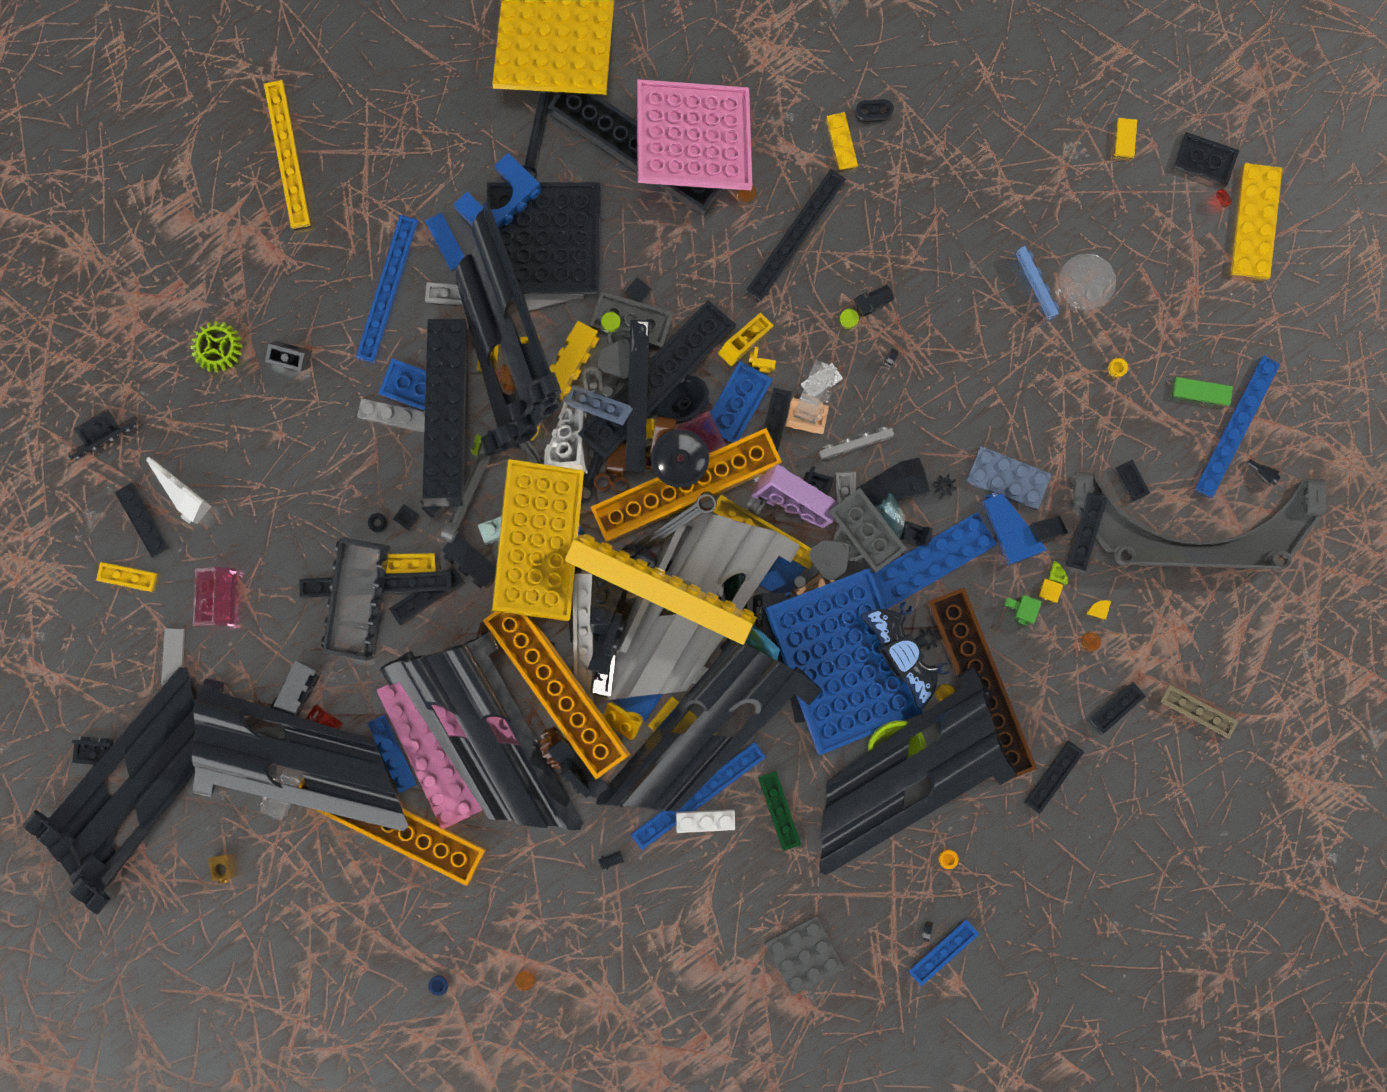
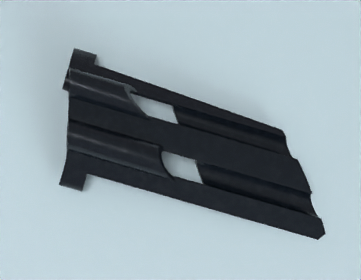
(676, 765)
(158, 766)
(339, 767)

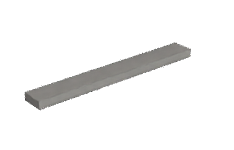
(641, 604)

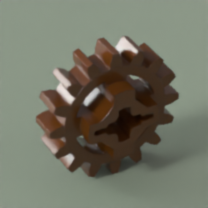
(548, 739)

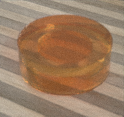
(747, 195)
(1090, 641)
(524, 980)

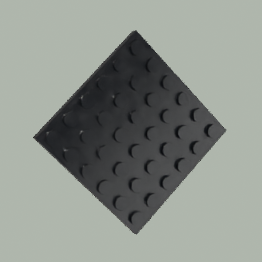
(554, 238)

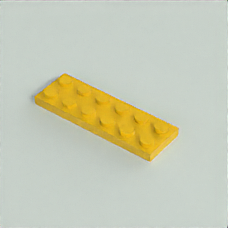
(1256, 221)

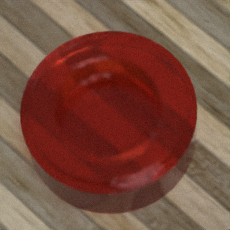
(1223, 198)

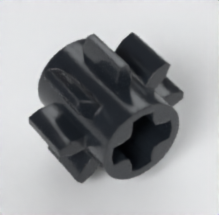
(949, 483)
(932, 634)

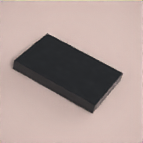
(1206, 159)

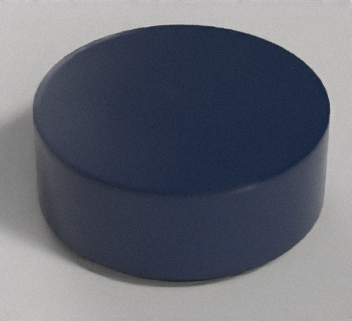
(438, 985)

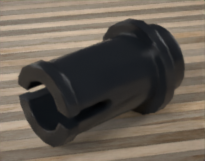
(610, 860)

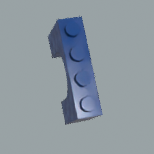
(524, 189)

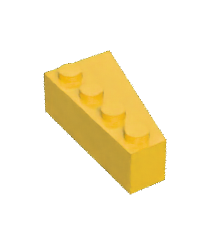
(574, 356)

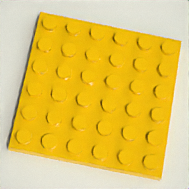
(554, 45)

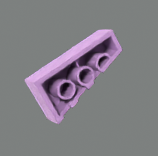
(795, 495)

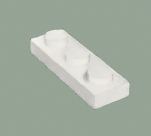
(705, 821)

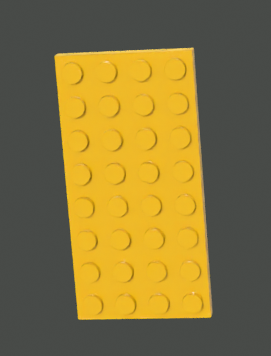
(534, 539)

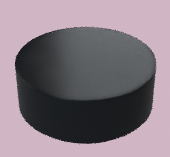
(891, 357)
(927, 931)

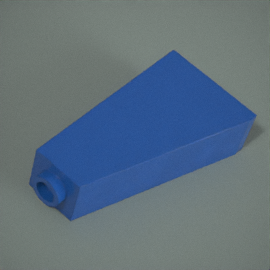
(1010, 530)

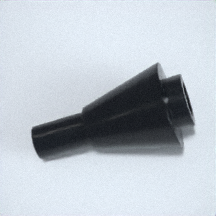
(1268, 474)

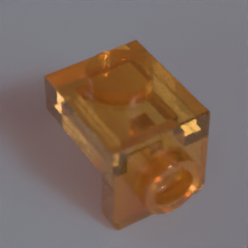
(506, 378)

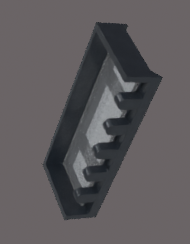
(355, 599)

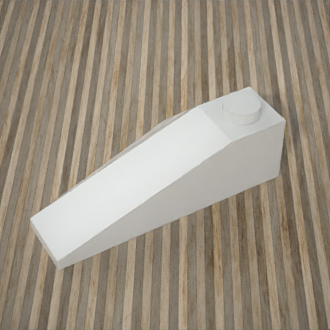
(566, 447)
(184, 499)

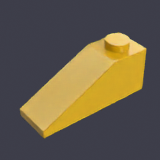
(745, 339)

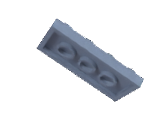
(1008, 476)

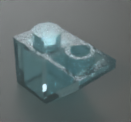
(893, 514)

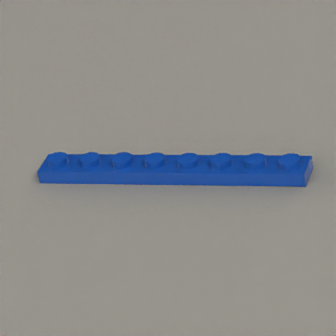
(1237, 427)

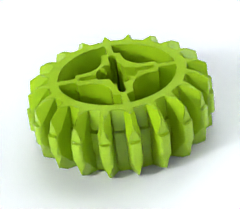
(210, 350)

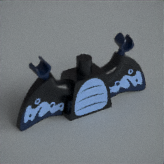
(904, 653)

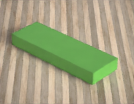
(1202, 391)

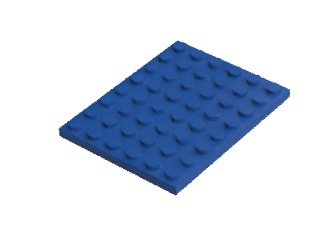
(840, 653)

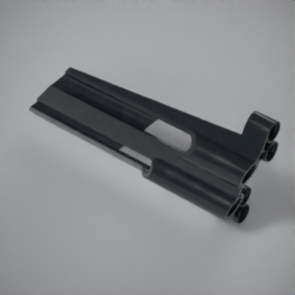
(486, 290)
(503, 777)
(869, 795)

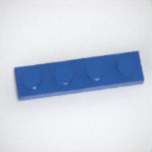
(392, 753)
(943, 952)

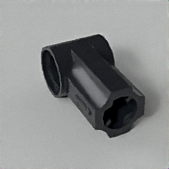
(871, 301)

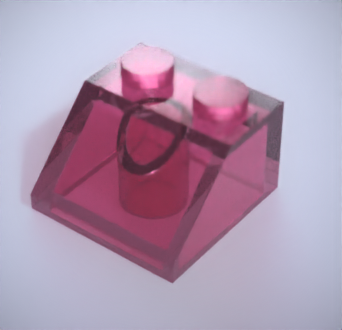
(707, 429)

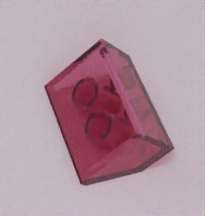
(214, 597)

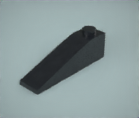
(902, 480)

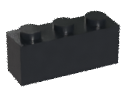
(470, 562)

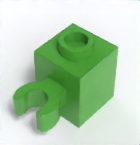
(1025, 609)

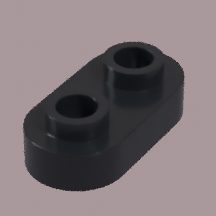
(873, 108)

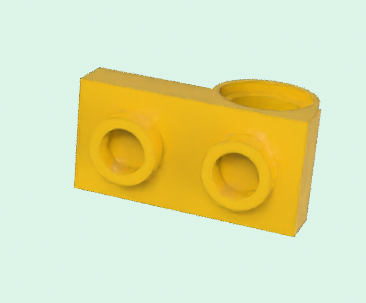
(625, 723)

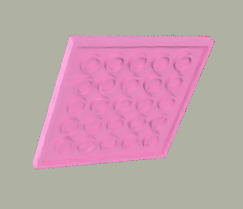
(693, 135)

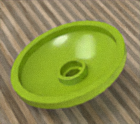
(916, 743)

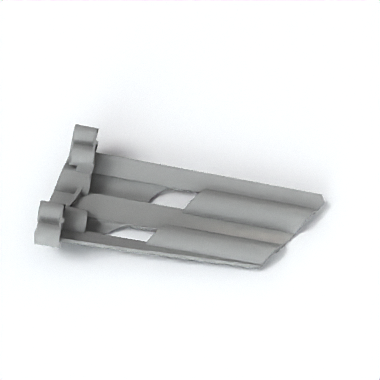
(673, 649)

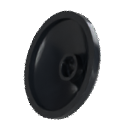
(685, 401)
(665, 456)

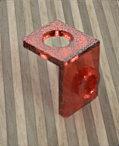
(324, 718)

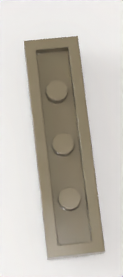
(1199, 711)

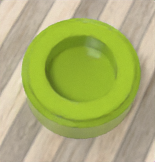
(849, 318)
(610, 322)

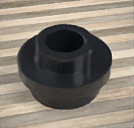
(373, 518)

